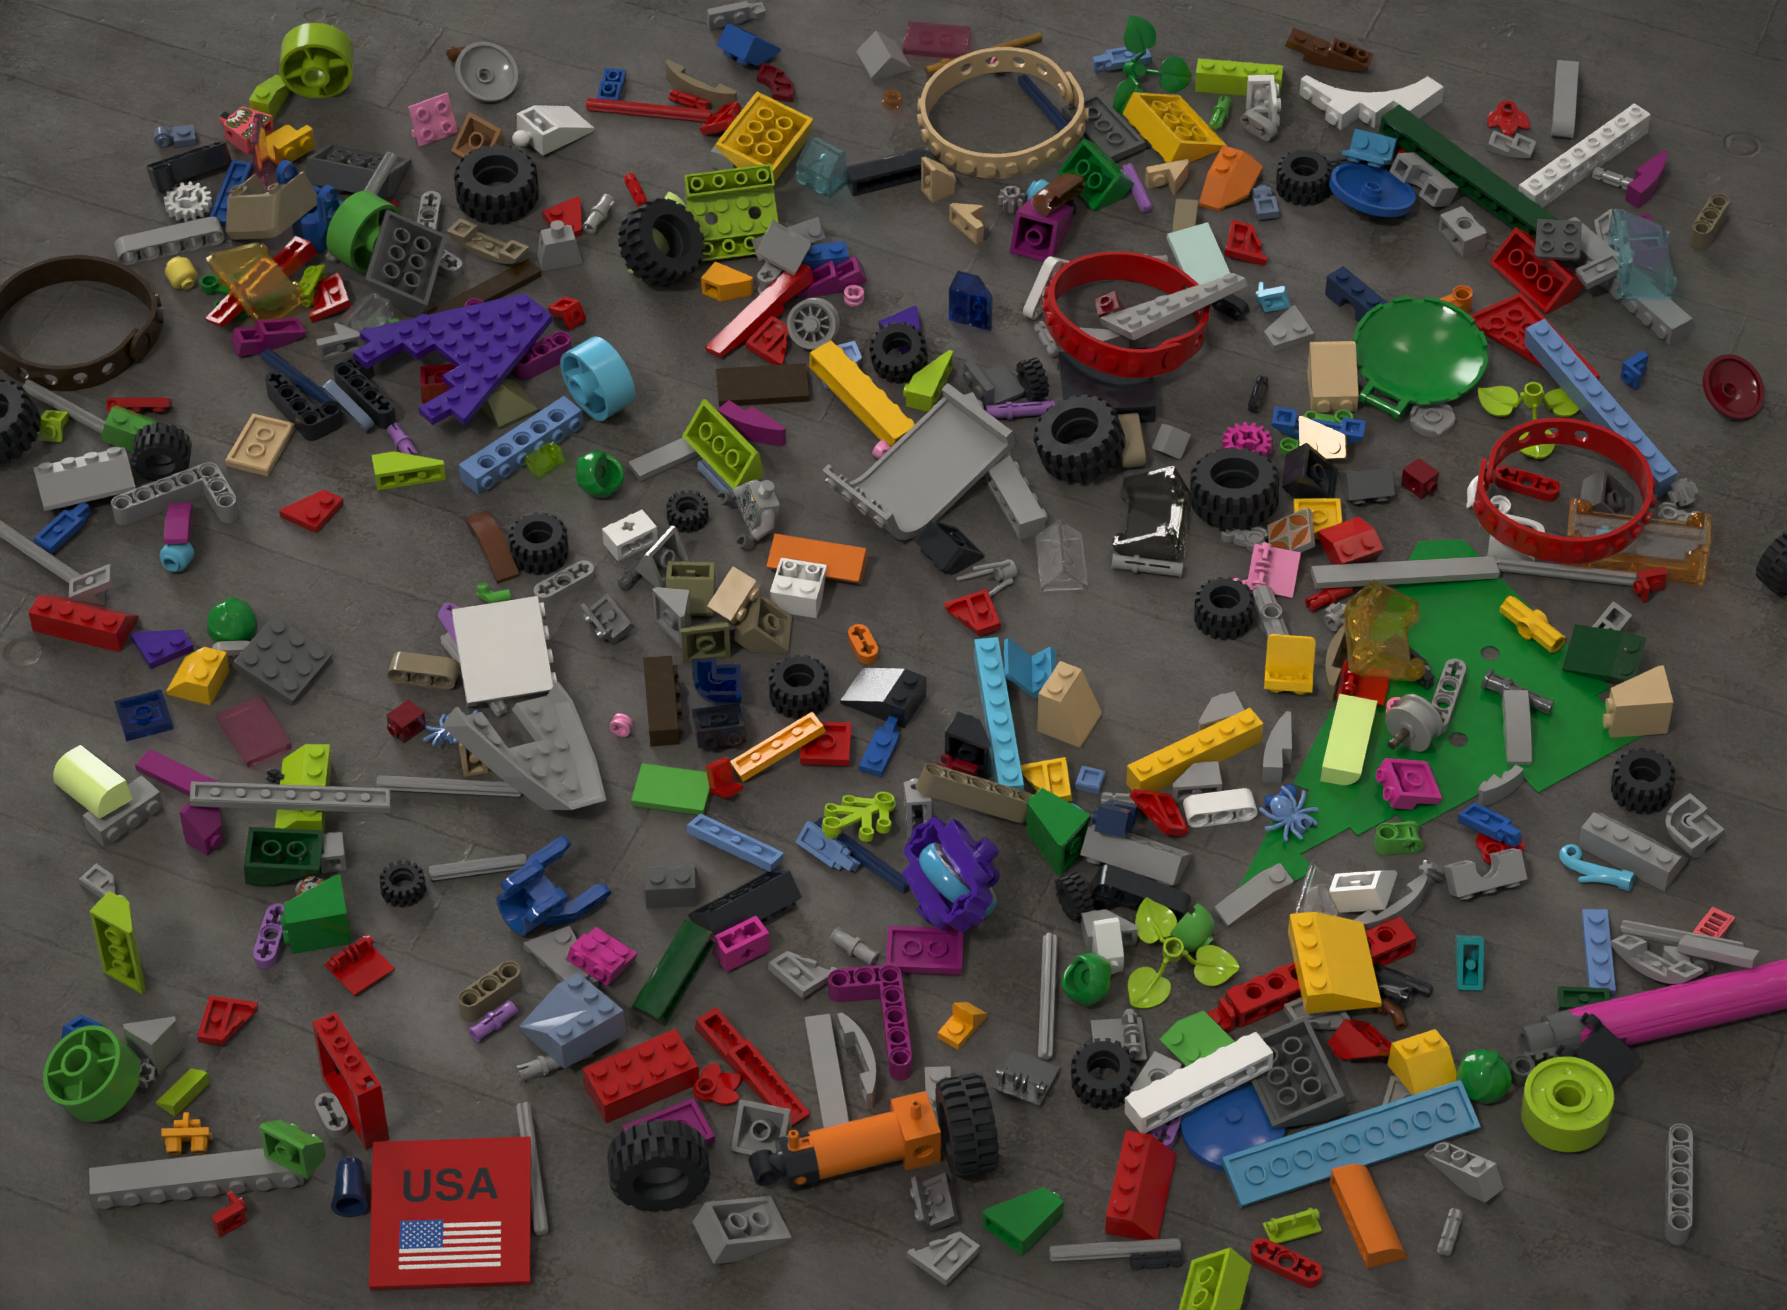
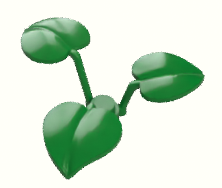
(1137, 37)

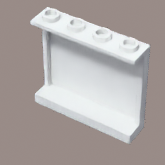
(503, 650)

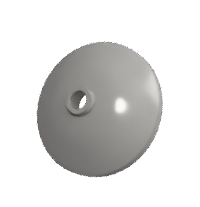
(488, 61)

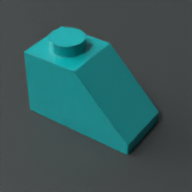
(1469, 962)

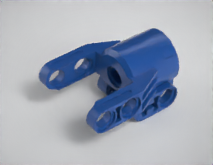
(315, 223)
(533, 899)

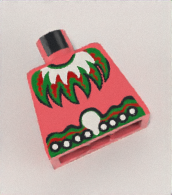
(239, 127)

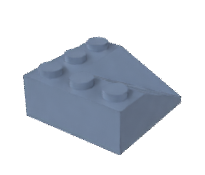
(574, 1021)

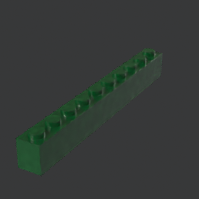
(1463, 170)

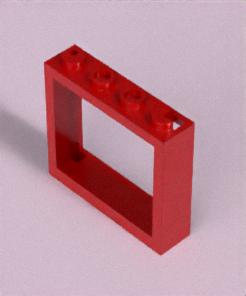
(361, 1104)

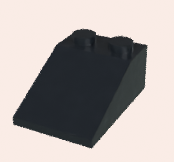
(886, 693)

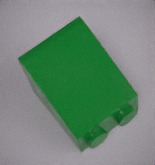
(1056, 829)
(316, 918)

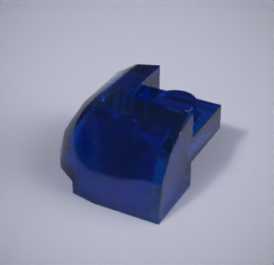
(717, 682)

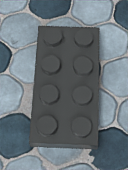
(1107, 128)

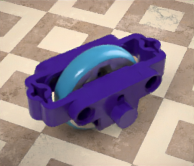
(951, 874)

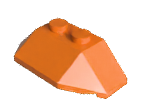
(1229, 179)

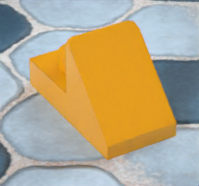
(962, 1024)

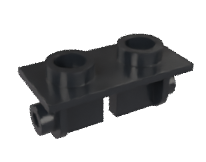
(1394, 989)

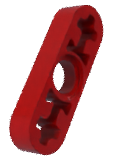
(1540, 493)
(1307, 1265)

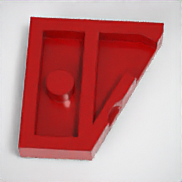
(330, 298)
(224, 1018)

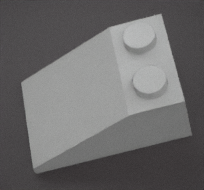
(740, 1228)

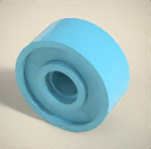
(597, 378)

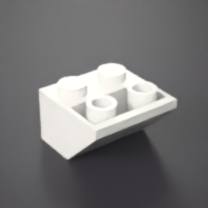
(799, 587)
(1362, 890)

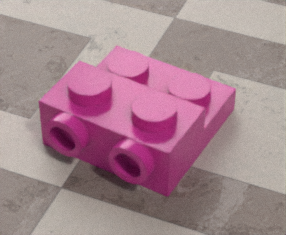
(1407, 783)
(600, 956)

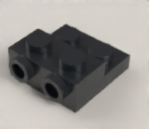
(719, 726)

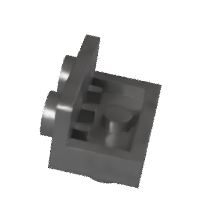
(608, 618)
(934, 1202)

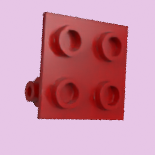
(1362, 686)
(359, 965)

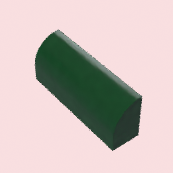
(674, 972)

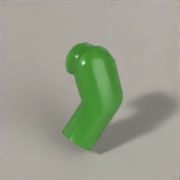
(490, 596)

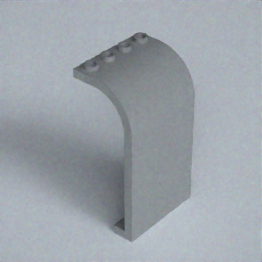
(927, 466)

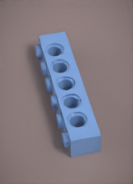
(508, 452)

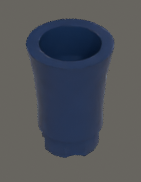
(349, 1189)

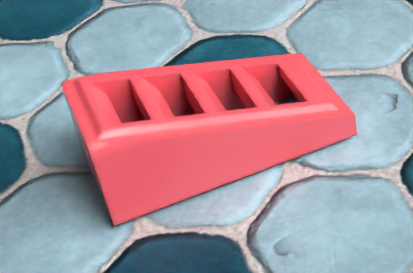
(1705, 922)

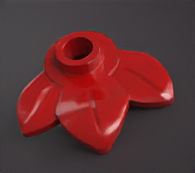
(1508, 120)
(1489, 846)
(720, 1085)

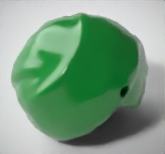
(599, 474)
(232, 621)
(1087, 979)
(1484, 1076)

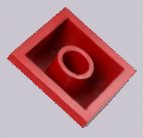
(1350, 542)

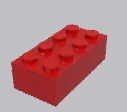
(640, 1076)

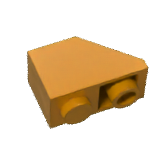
(726, 283)

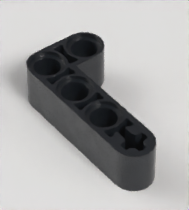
(188, 164)
(356, 383)
(308, 420)
(1131, 889)

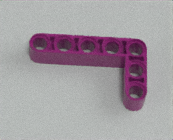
(542, 355)
(886, 984)

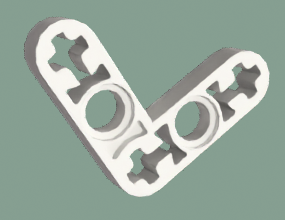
(1035, 300)

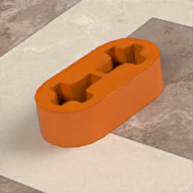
(859, 645)

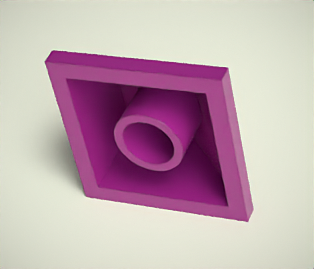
(202, 827)

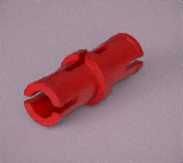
(1327, 597)

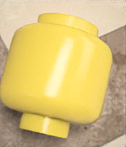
(181, 273)

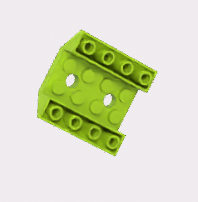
(730, 197)

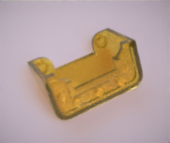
(255, 281)
(1378, 633)

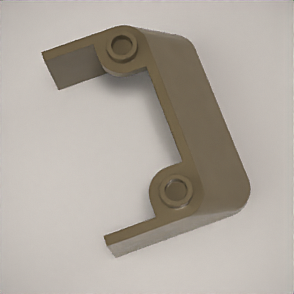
(264, 214)

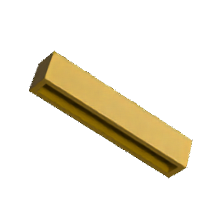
(859, 393)
(1208, 745)

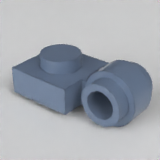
(181, 136)
(1264, 203)

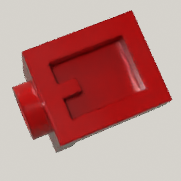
(569, 310)
(1649, 580)
(721, 779)
(1224, 1015)
(231, 1217)

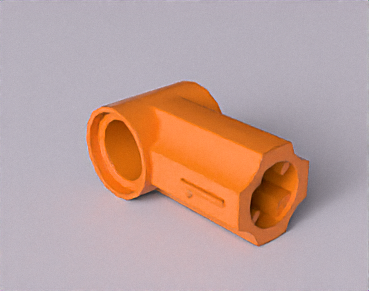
(1461, 298)

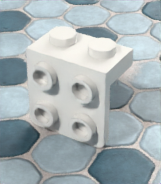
(1262, 96)

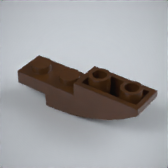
(1333, 55)

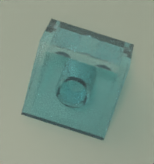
(821, 167)

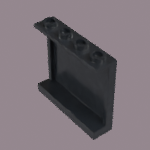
(1123, 393)

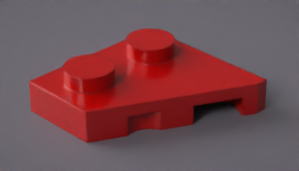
(721, 119)
(567, 212)
(1244, 243)
(770, 341)
(313, 510)
(975, 612)
(1161, 810)

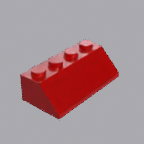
(1543, 281)
(81, 622)
(1140, 1187)

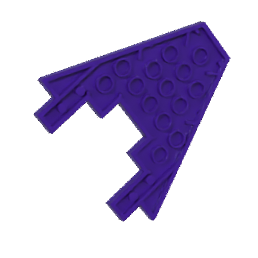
(477, 339)

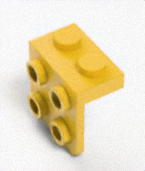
(289, 143)
(1289, 663)

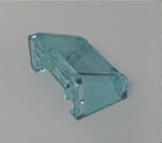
(1641, 257)

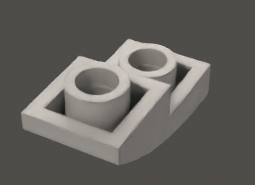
(1499, 788)

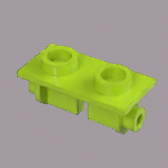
(309, 283)
(1293, 1226)

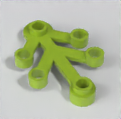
(882, 803)

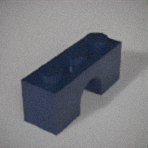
(1345, 287)
(1115, 817)

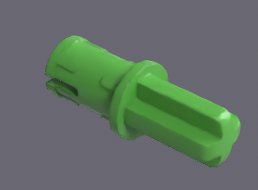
(1220, 112)

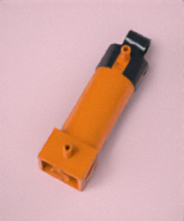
(806, 1157)

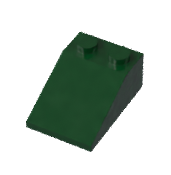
(1604, 654)
(281, 855)

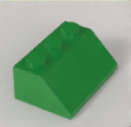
(1103, 177)

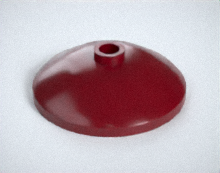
(1739, 381)

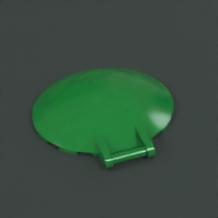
(1418, 353)

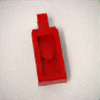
(137, 403)

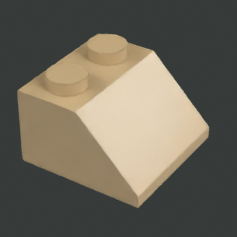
(734, 596)

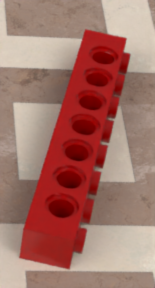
(1270, 992)

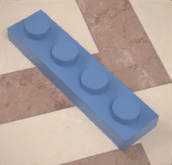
(735, 842)
(1598, 949)

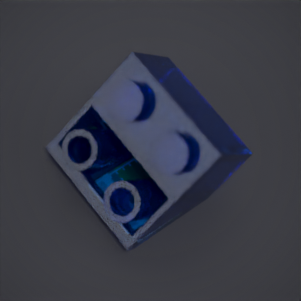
(970, 301)

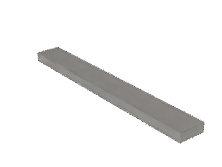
(1405, 572)
(290, 797)

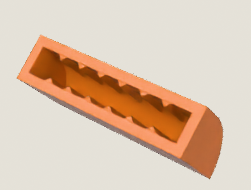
(842, 561)
(1366, 1215)

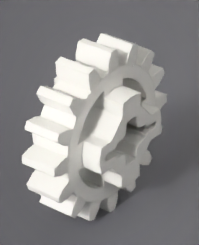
(188, 201)

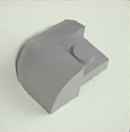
(1691, 826)

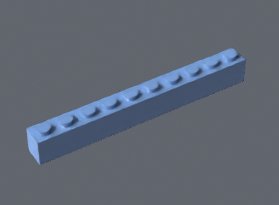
(1594, 399)

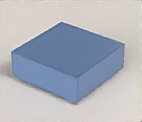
(1090, 780)

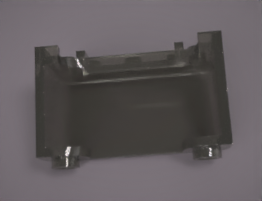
(1156, 516)

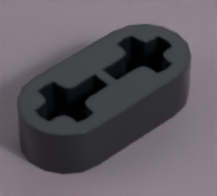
(1232, 307)

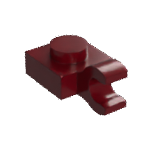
(959, 765)

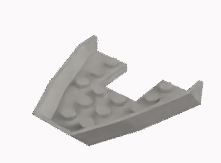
(553, 770)

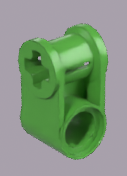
(1396, 838)

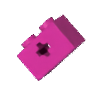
(741, 943)

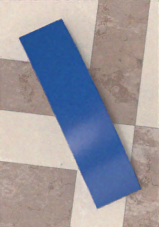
(1287, 422)

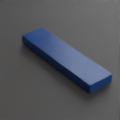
(236, 175)

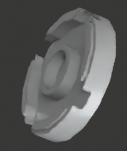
(1432, 419)

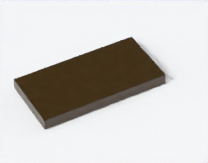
(763, 384)

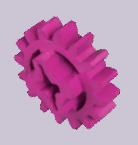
(1248, 437)

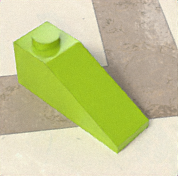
(269, 96)
(927, 384)
(403, 469)

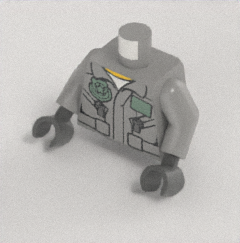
(758, 507)

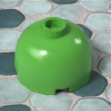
(1195, 929)

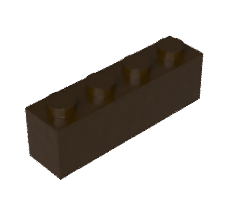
(661, 701)

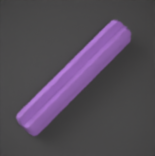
(1137, 189)

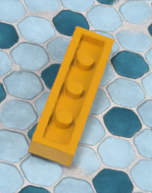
(777, 746)

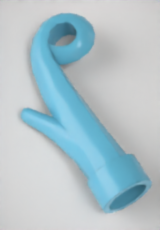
(1595, 873)

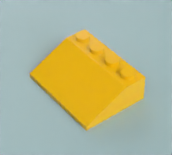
(1171, 127)
(765, 135)
(1332, 963)

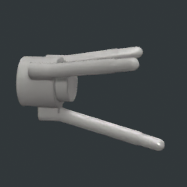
(1002, 571)

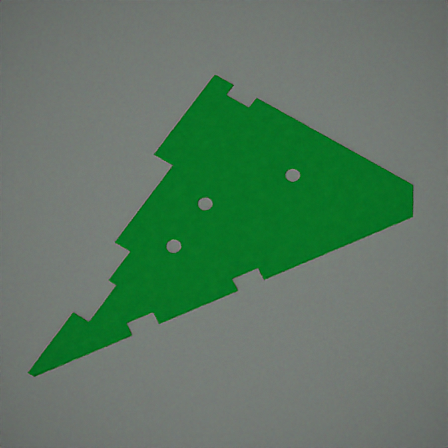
(1454, 623)

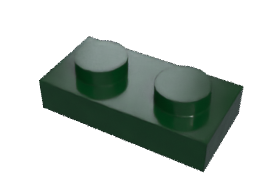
(1580, 996)

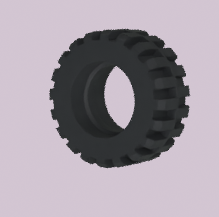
(493, 165)
(643, 254)
(19, 423)
(1086, 458)
(1234, 508)
(967, 1125)
(658, 1165)

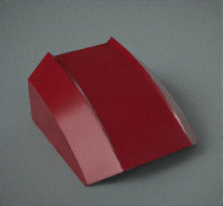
(432, 381)

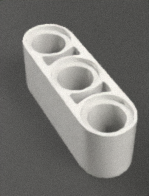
(1220, 808)

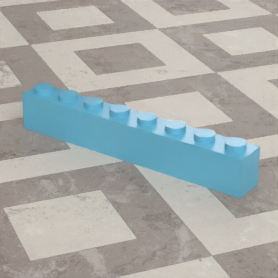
(997, 713)

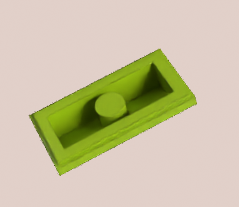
(184, 1091)

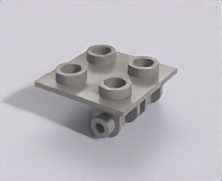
(1125, 1030)

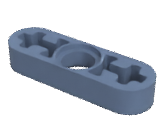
(336, 394)

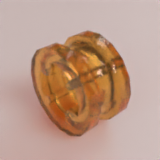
(889, 96)

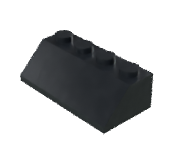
(755, 898)

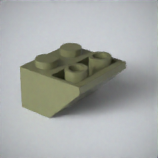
(698, 579)

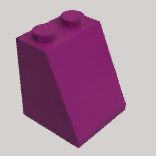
(1037, 234)

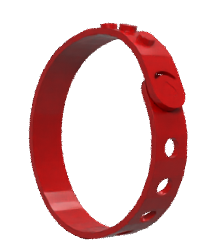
(1108, 357)
(1554, 547)

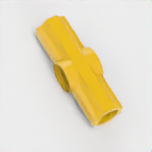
(1532, 624)

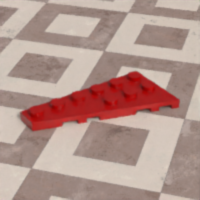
(1508, 322)

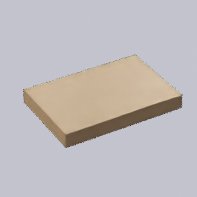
(260, 444)

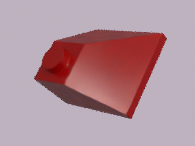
(1359, 1041)

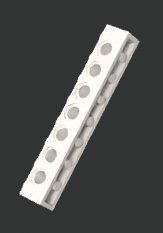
(1586, 155)

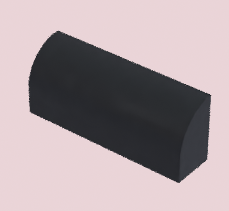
(886, 171)

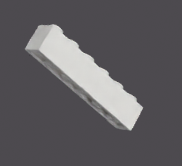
(1198, 1082)

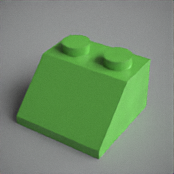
(122, 426)
(1195, 1037)
(292, 1147)

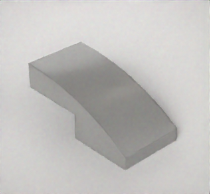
(1504, 145)

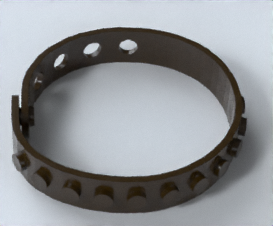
(81, 268)

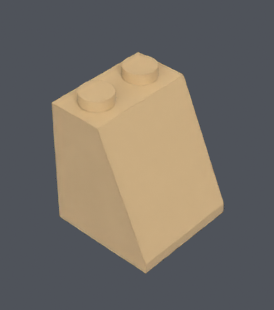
(1332, 376)
(1639, 705)
(1067, 706)

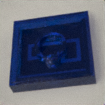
(143, 715)

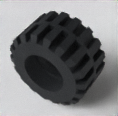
(1303, 177)
(898, 336)
(160, 451)
(552, 541)
(1773, 566)
(1224, 622)
(799, 672)
(1642, 795)
(1097, 1055)

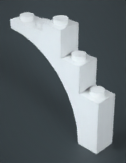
(1346, 106)

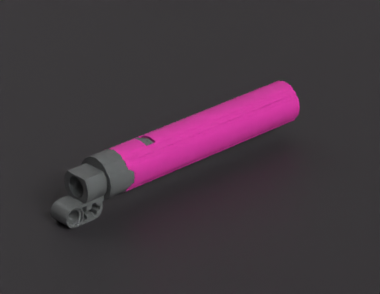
(1658, 1013)

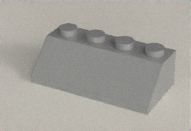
(84, 478)
(1631, 850)
(1136, 855)

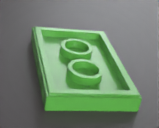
(671, 789)

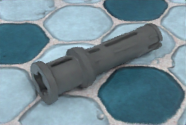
(1499, 684)

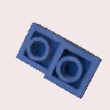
(611, 84)

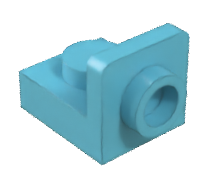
(1272, 298)

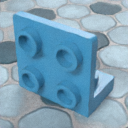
(1371, 147)
(1026, 670)

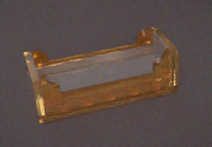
(1667, 543)

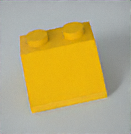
(200, 676)
(1422, 1062)

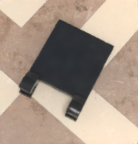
(1602, 1050)

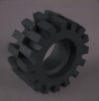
(1032, 379)
(683, 502)
(404, 894)
(1073, 895)

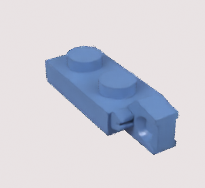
(1116, 58)
(826, 849)

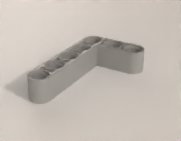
(180, 487)

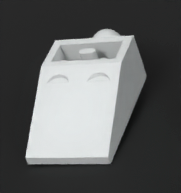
(549, 127)

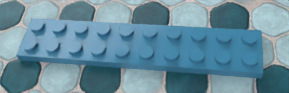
(1355, 1139)

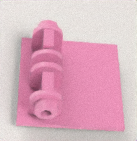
(432, 119)
(1273, 568)

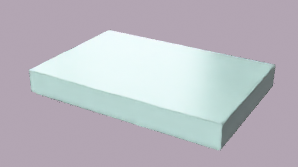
(1198, 253)

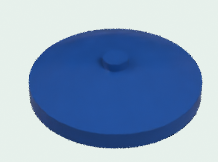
(1371, 190)
(1227, 1126)

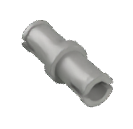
(598, 213)
(854, 946)

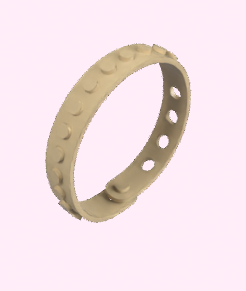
(1008, 164)

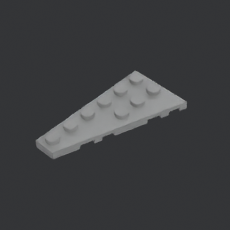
(1152, 315)

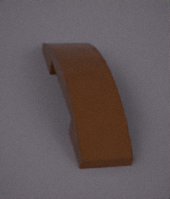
(493, 545)

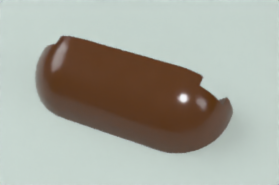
(1058, 193)

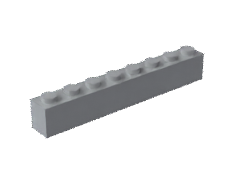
(1659, 315)
(1014, 494)
(187, 1178)

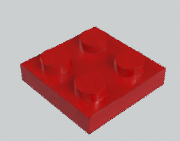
(829, 748)

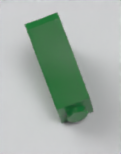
(1024, 1218)

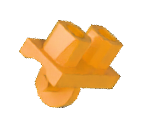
(183, 1132)

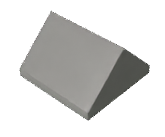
(882, 57)
(783, 247)
(654, 563)
(672, 611)
(154, 1040)
(759, 1126)

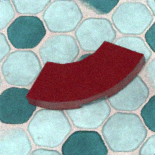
(777, 81)

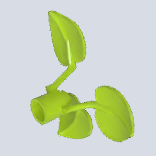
(1501, 400)
(1146, 986)

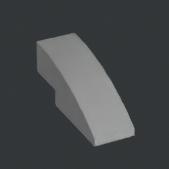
(1517, 727)
(1277, 750)

